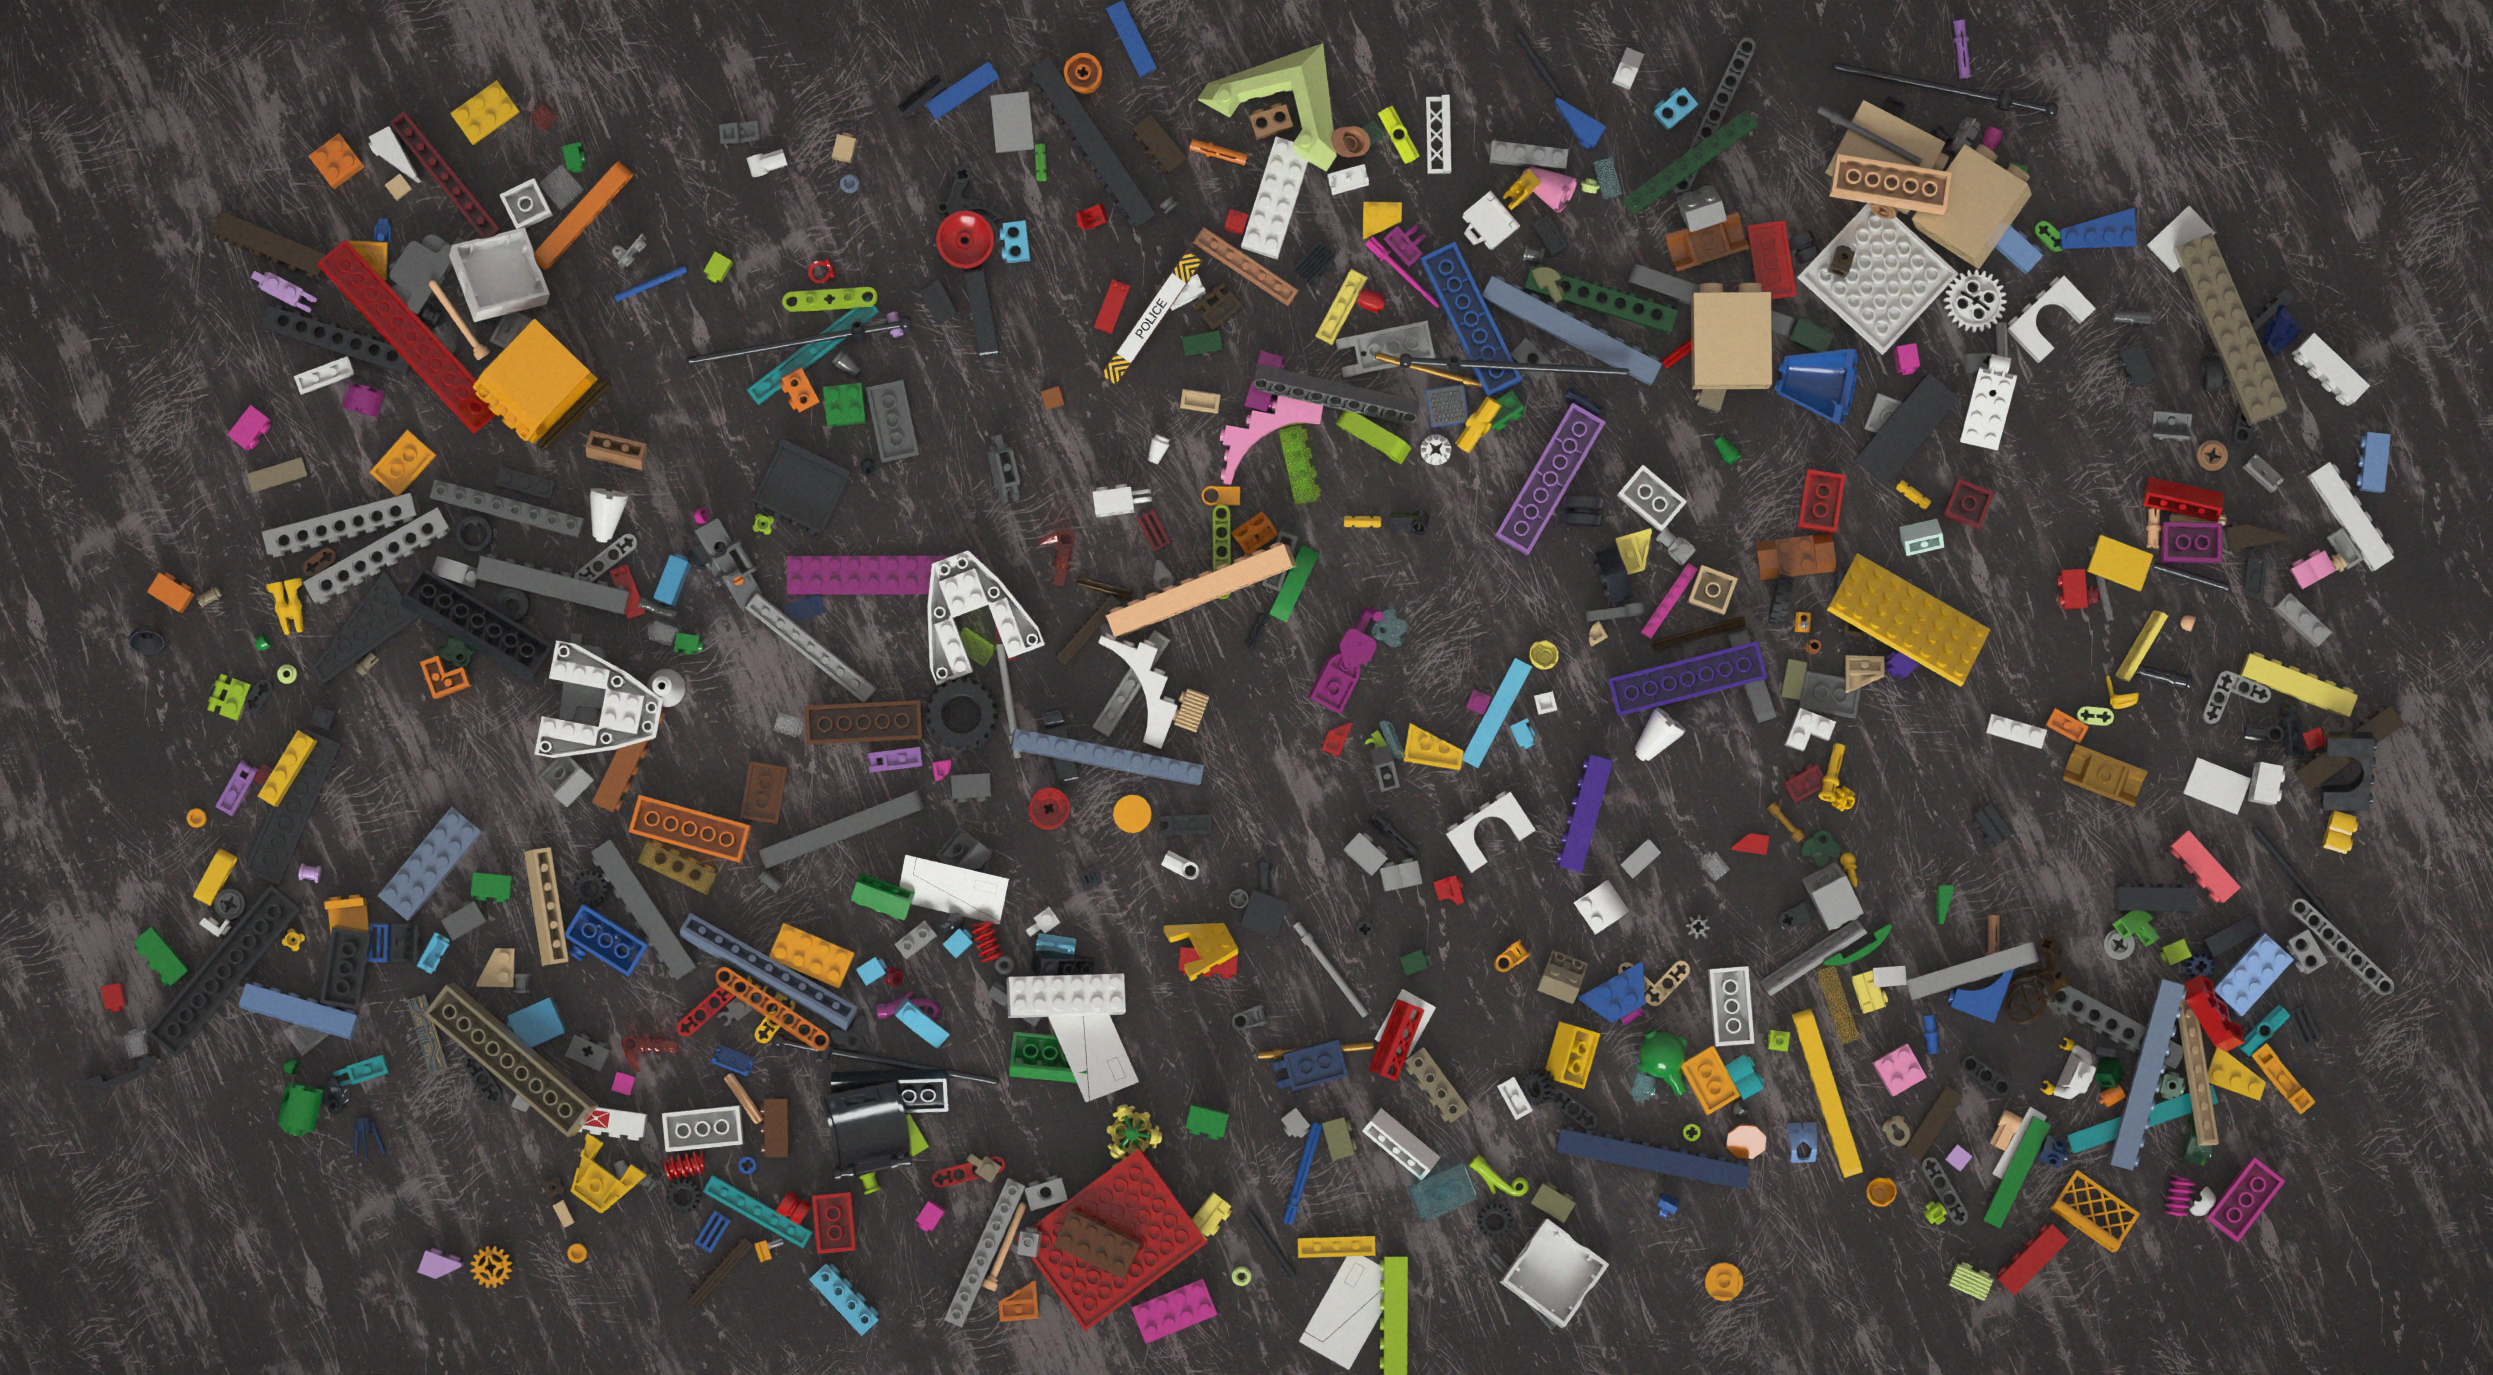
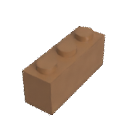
(616, 450)

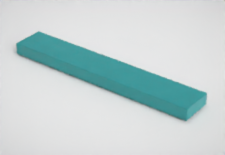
(757, 1211)

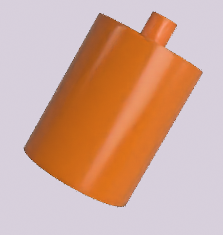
(2112, 1096)

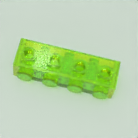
(1298, 465)

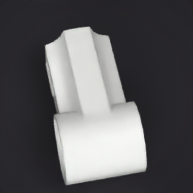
(761, 164)
(1179, 864)

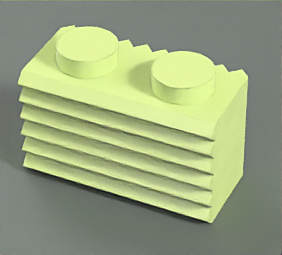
(1969, 1281)

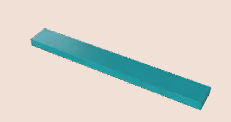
(809, 353)
(2108, 1130)

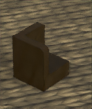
(1850, 630)

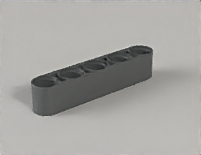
(1756, 691)

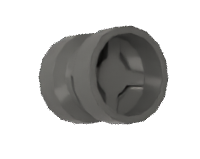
(1238, 896)

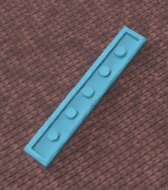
(1496, 713)

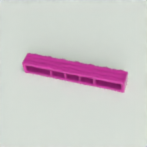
(1669, 601)

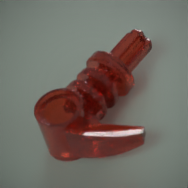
(1063, 550)
(647, 1045)

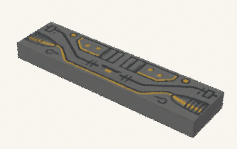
(427, 1034)

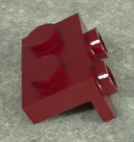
(1805, 783)

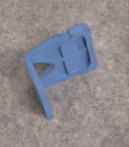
(1802, 1133)

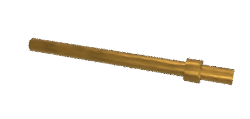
(1465, 379)
(1277, 1054)

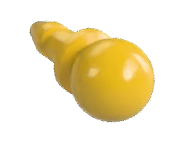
(1848, 862)

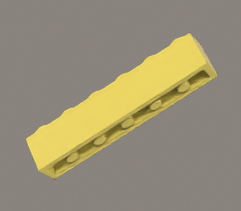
(2298, 685)

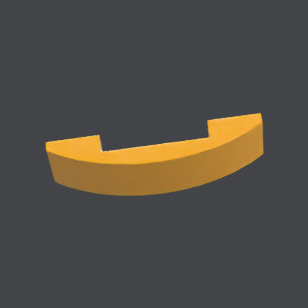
(2282, 1079)

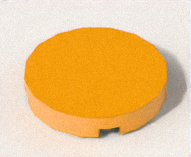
(1132, 813)
(1723, 1281)

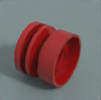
(1059, 804)

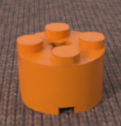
(1077, 64)

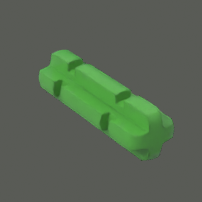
(1040, 159)

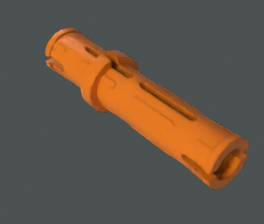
(1217, 151)

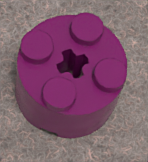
(362, 399)

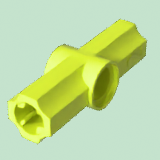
(1393, 123)

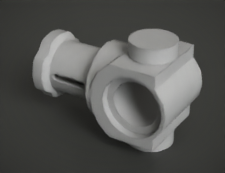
(1678, 547)

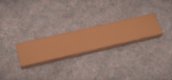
(1245, 266)

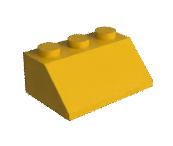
(1572, 1054)

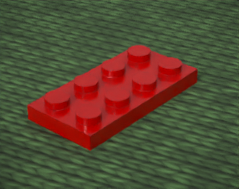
(1772, 259)

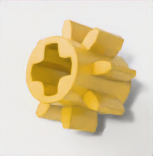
(1844, 798)

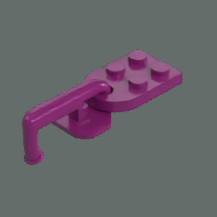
(1356, 648)

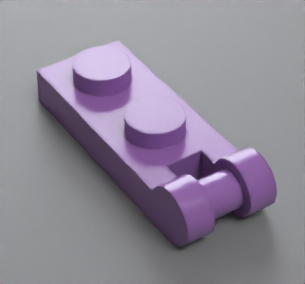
(895, 759)
(236, 788)

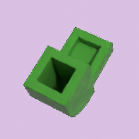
(2137, 923)

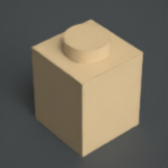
(844, 147)

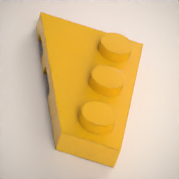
(1430, 750)

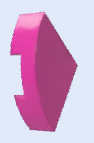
(941, 768)

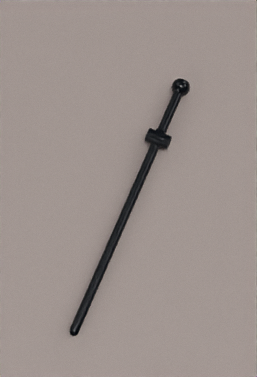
(2003, 100)
(857, 331)
(1407, 360)
(779, 1041)

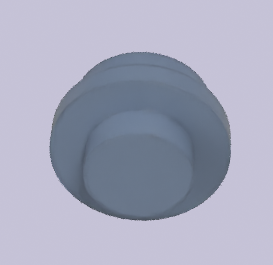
(849, 183)

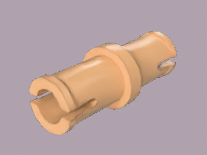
(2153, 528)

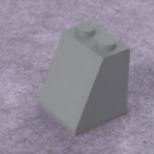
(1833, 896)

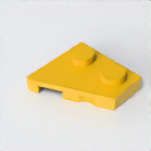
(1380, 216)

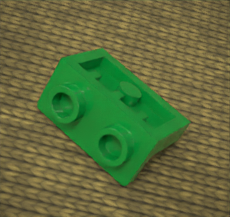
(1510, 408)

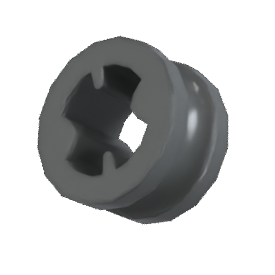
(1169, 204)

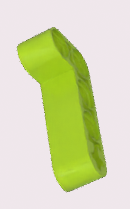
(1374, 435)

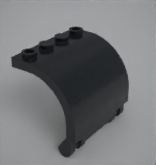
(868, 1129)

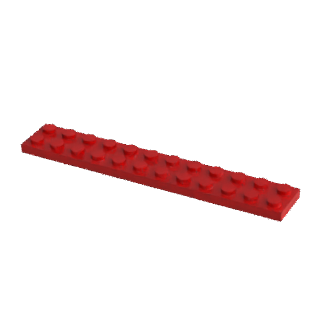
(406, 334)

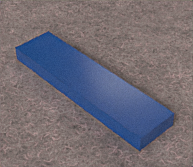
(1131, 38)
(962, 90)

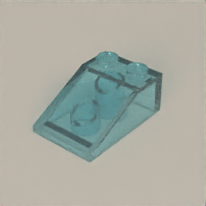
(1442, 1192)

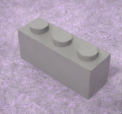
(2302, 620)

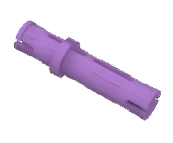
(1962, 49)

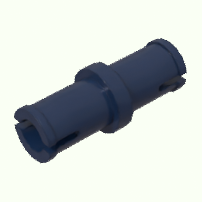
(1583, 402)

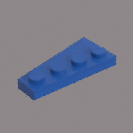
(2104, 232)

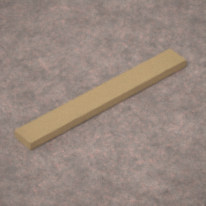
(2197, 1076)

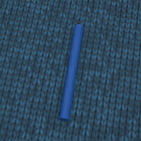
(650, 283)

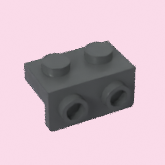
(2171, 424)

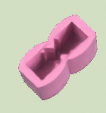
(2312, 569)

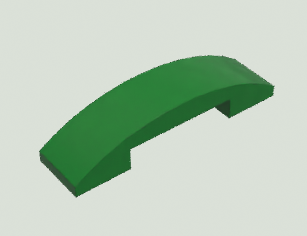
(1294, 584)
(1878, 935)

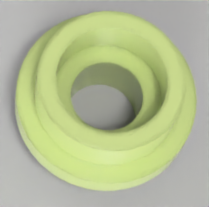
(1590, 185)
(293, 674)
(1236, 1280)

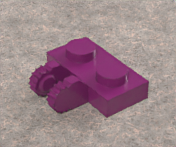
(1404, 246)

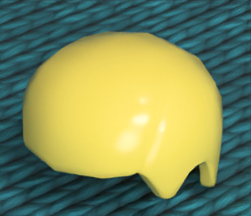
(1543, 654)

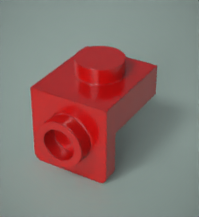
(1091, 217)

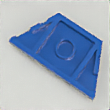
(1618, 995)

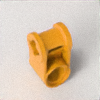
(1512, 956)

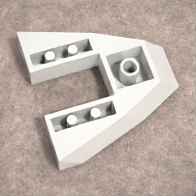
(962, 586)
(627, 715)

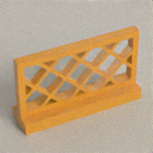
(2083, 1223)

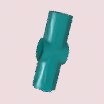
(2273, 1021)

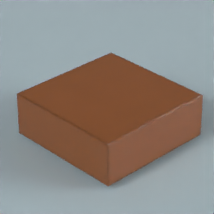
(1052, 398)

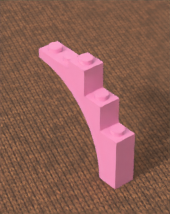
(1287, 412)

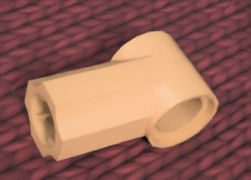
(2007, 1126)

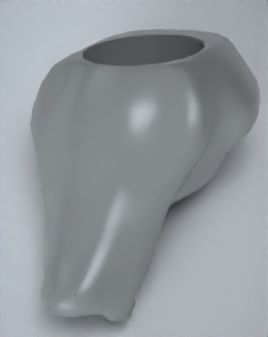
(1162, 576)

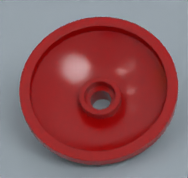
(967, 225)

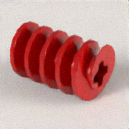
(986, 941)
(684, 1165)

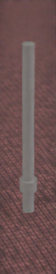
(1007, 694)
(1308, 940)

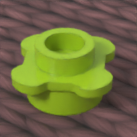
(767, 520)

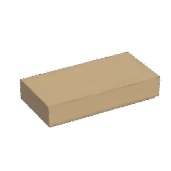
(1200, 401)

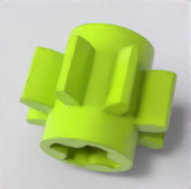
(1935, 1213)

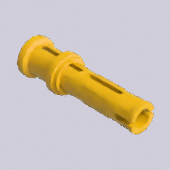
(1831, 779)

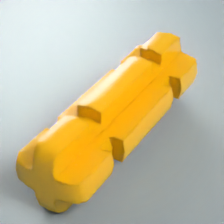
(1913, 494)
(1362, 521)

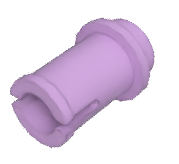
(891, 318)

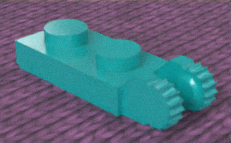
(364, 1070)

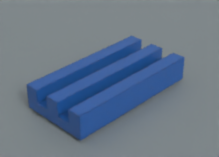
(378, 947)
(704, 1245)

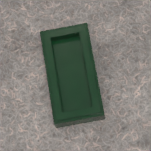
(1202, 343)

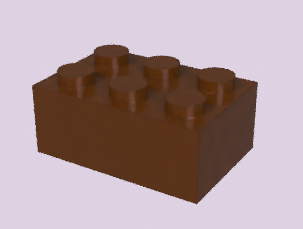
(776, 1127)

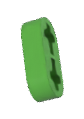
(2045, 239)

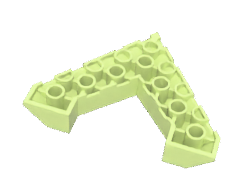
(1300, 72)

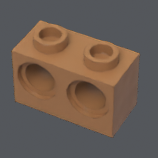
(1272, 127)

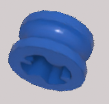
(577, 952)
(750, 1170)

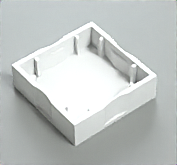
(499, 274)
(1554, 1273)

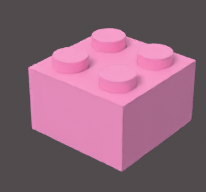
(1899, 1069)

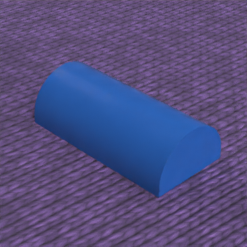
(606, 940)

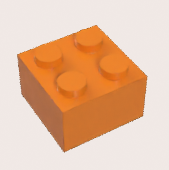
(336, 161)

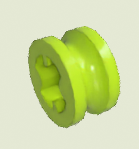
(1687, 1127)

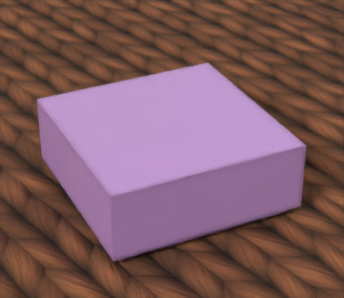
(1958, 1157)

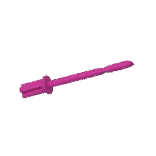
(1382, 253)

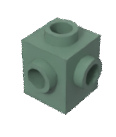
(2164, 1087)

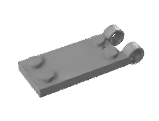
(1395, 341)

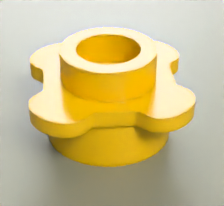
(287, 941)

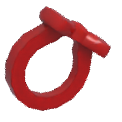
(831, 273)

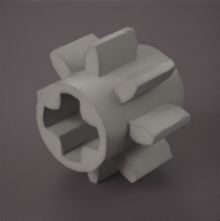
(1693, 930)

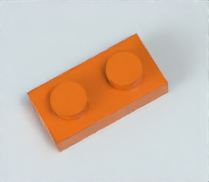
(2066, 725)

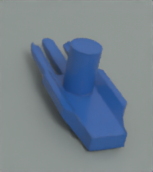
(383, 232)

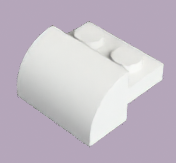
(1601, 907)

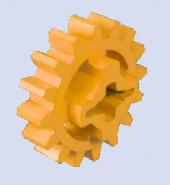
(493, 1276)

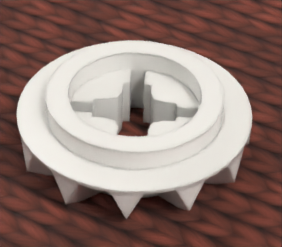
(1435, 459)

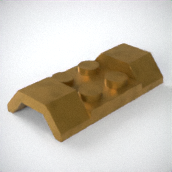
(2104, 775)

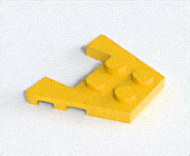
(1210, 941)
(596, 1184)

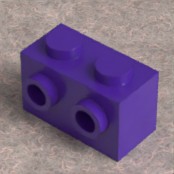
(1900, 664)

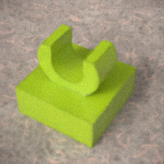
(1377, 740)

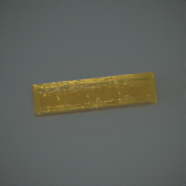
(1837, 1005)

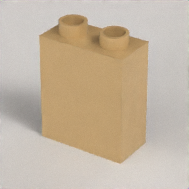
(1895, 131)
(1979, 205)
(1731, 337)

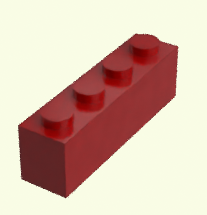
(2183, 499)
(2032, 1258)

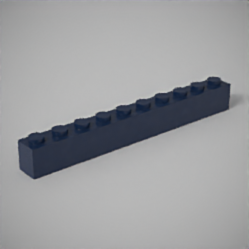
(1652, 1158)

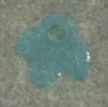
(1393, 628)

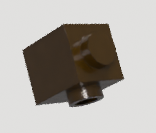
(1841, 261)

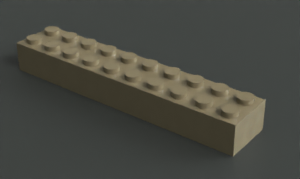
(2230, 329)
(511, 1059)

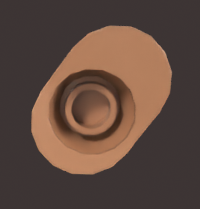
(1350, 141)

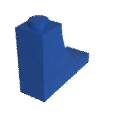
(1982, 1002)

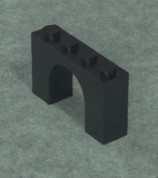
(2357, 794)

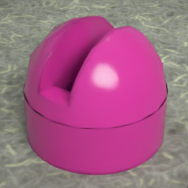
(701, 516)

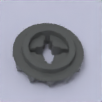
(221, 907)

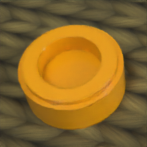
(196, 817)
(577, 1252)

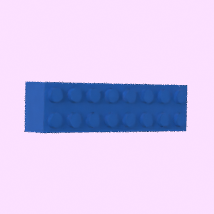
(1469, 316)

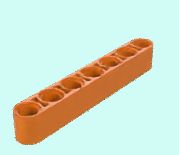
(582, 215)
(768, 1000)

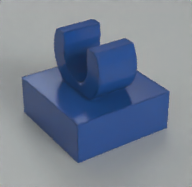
(1667, 1205)

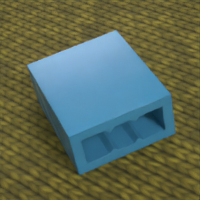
(672, 579)
(537, 1023)

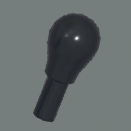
(953, 922)

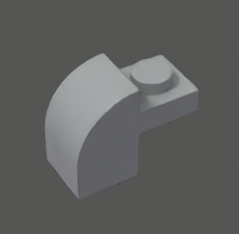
(455, 571)

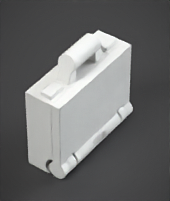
(1490, 221)

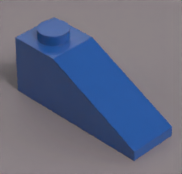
(1583, 126)

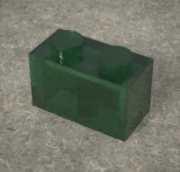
(1811, 336)

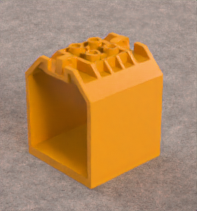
(533, 382)

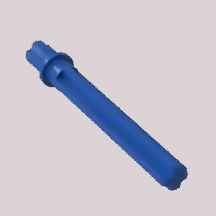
(1302, 1173)

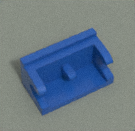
(733, 1060)

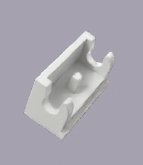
(1348, 179)
(1192, 291)

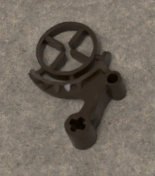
(2051, 977)

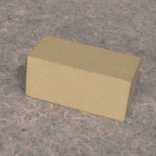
(563, 1213)

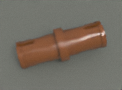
(1816, 643)

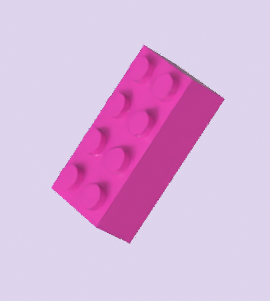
(2244, 1199)
(1174, 1310)

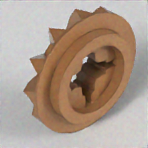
(1883, 211)
(2216, 463)

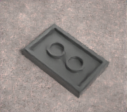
(1827, 695)

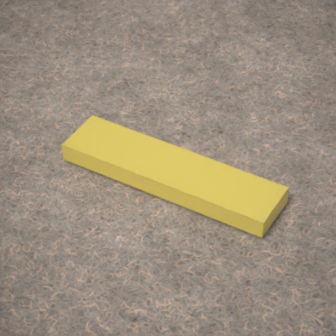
(1341, 307)
(2141, 645)

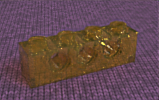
(703, 884)

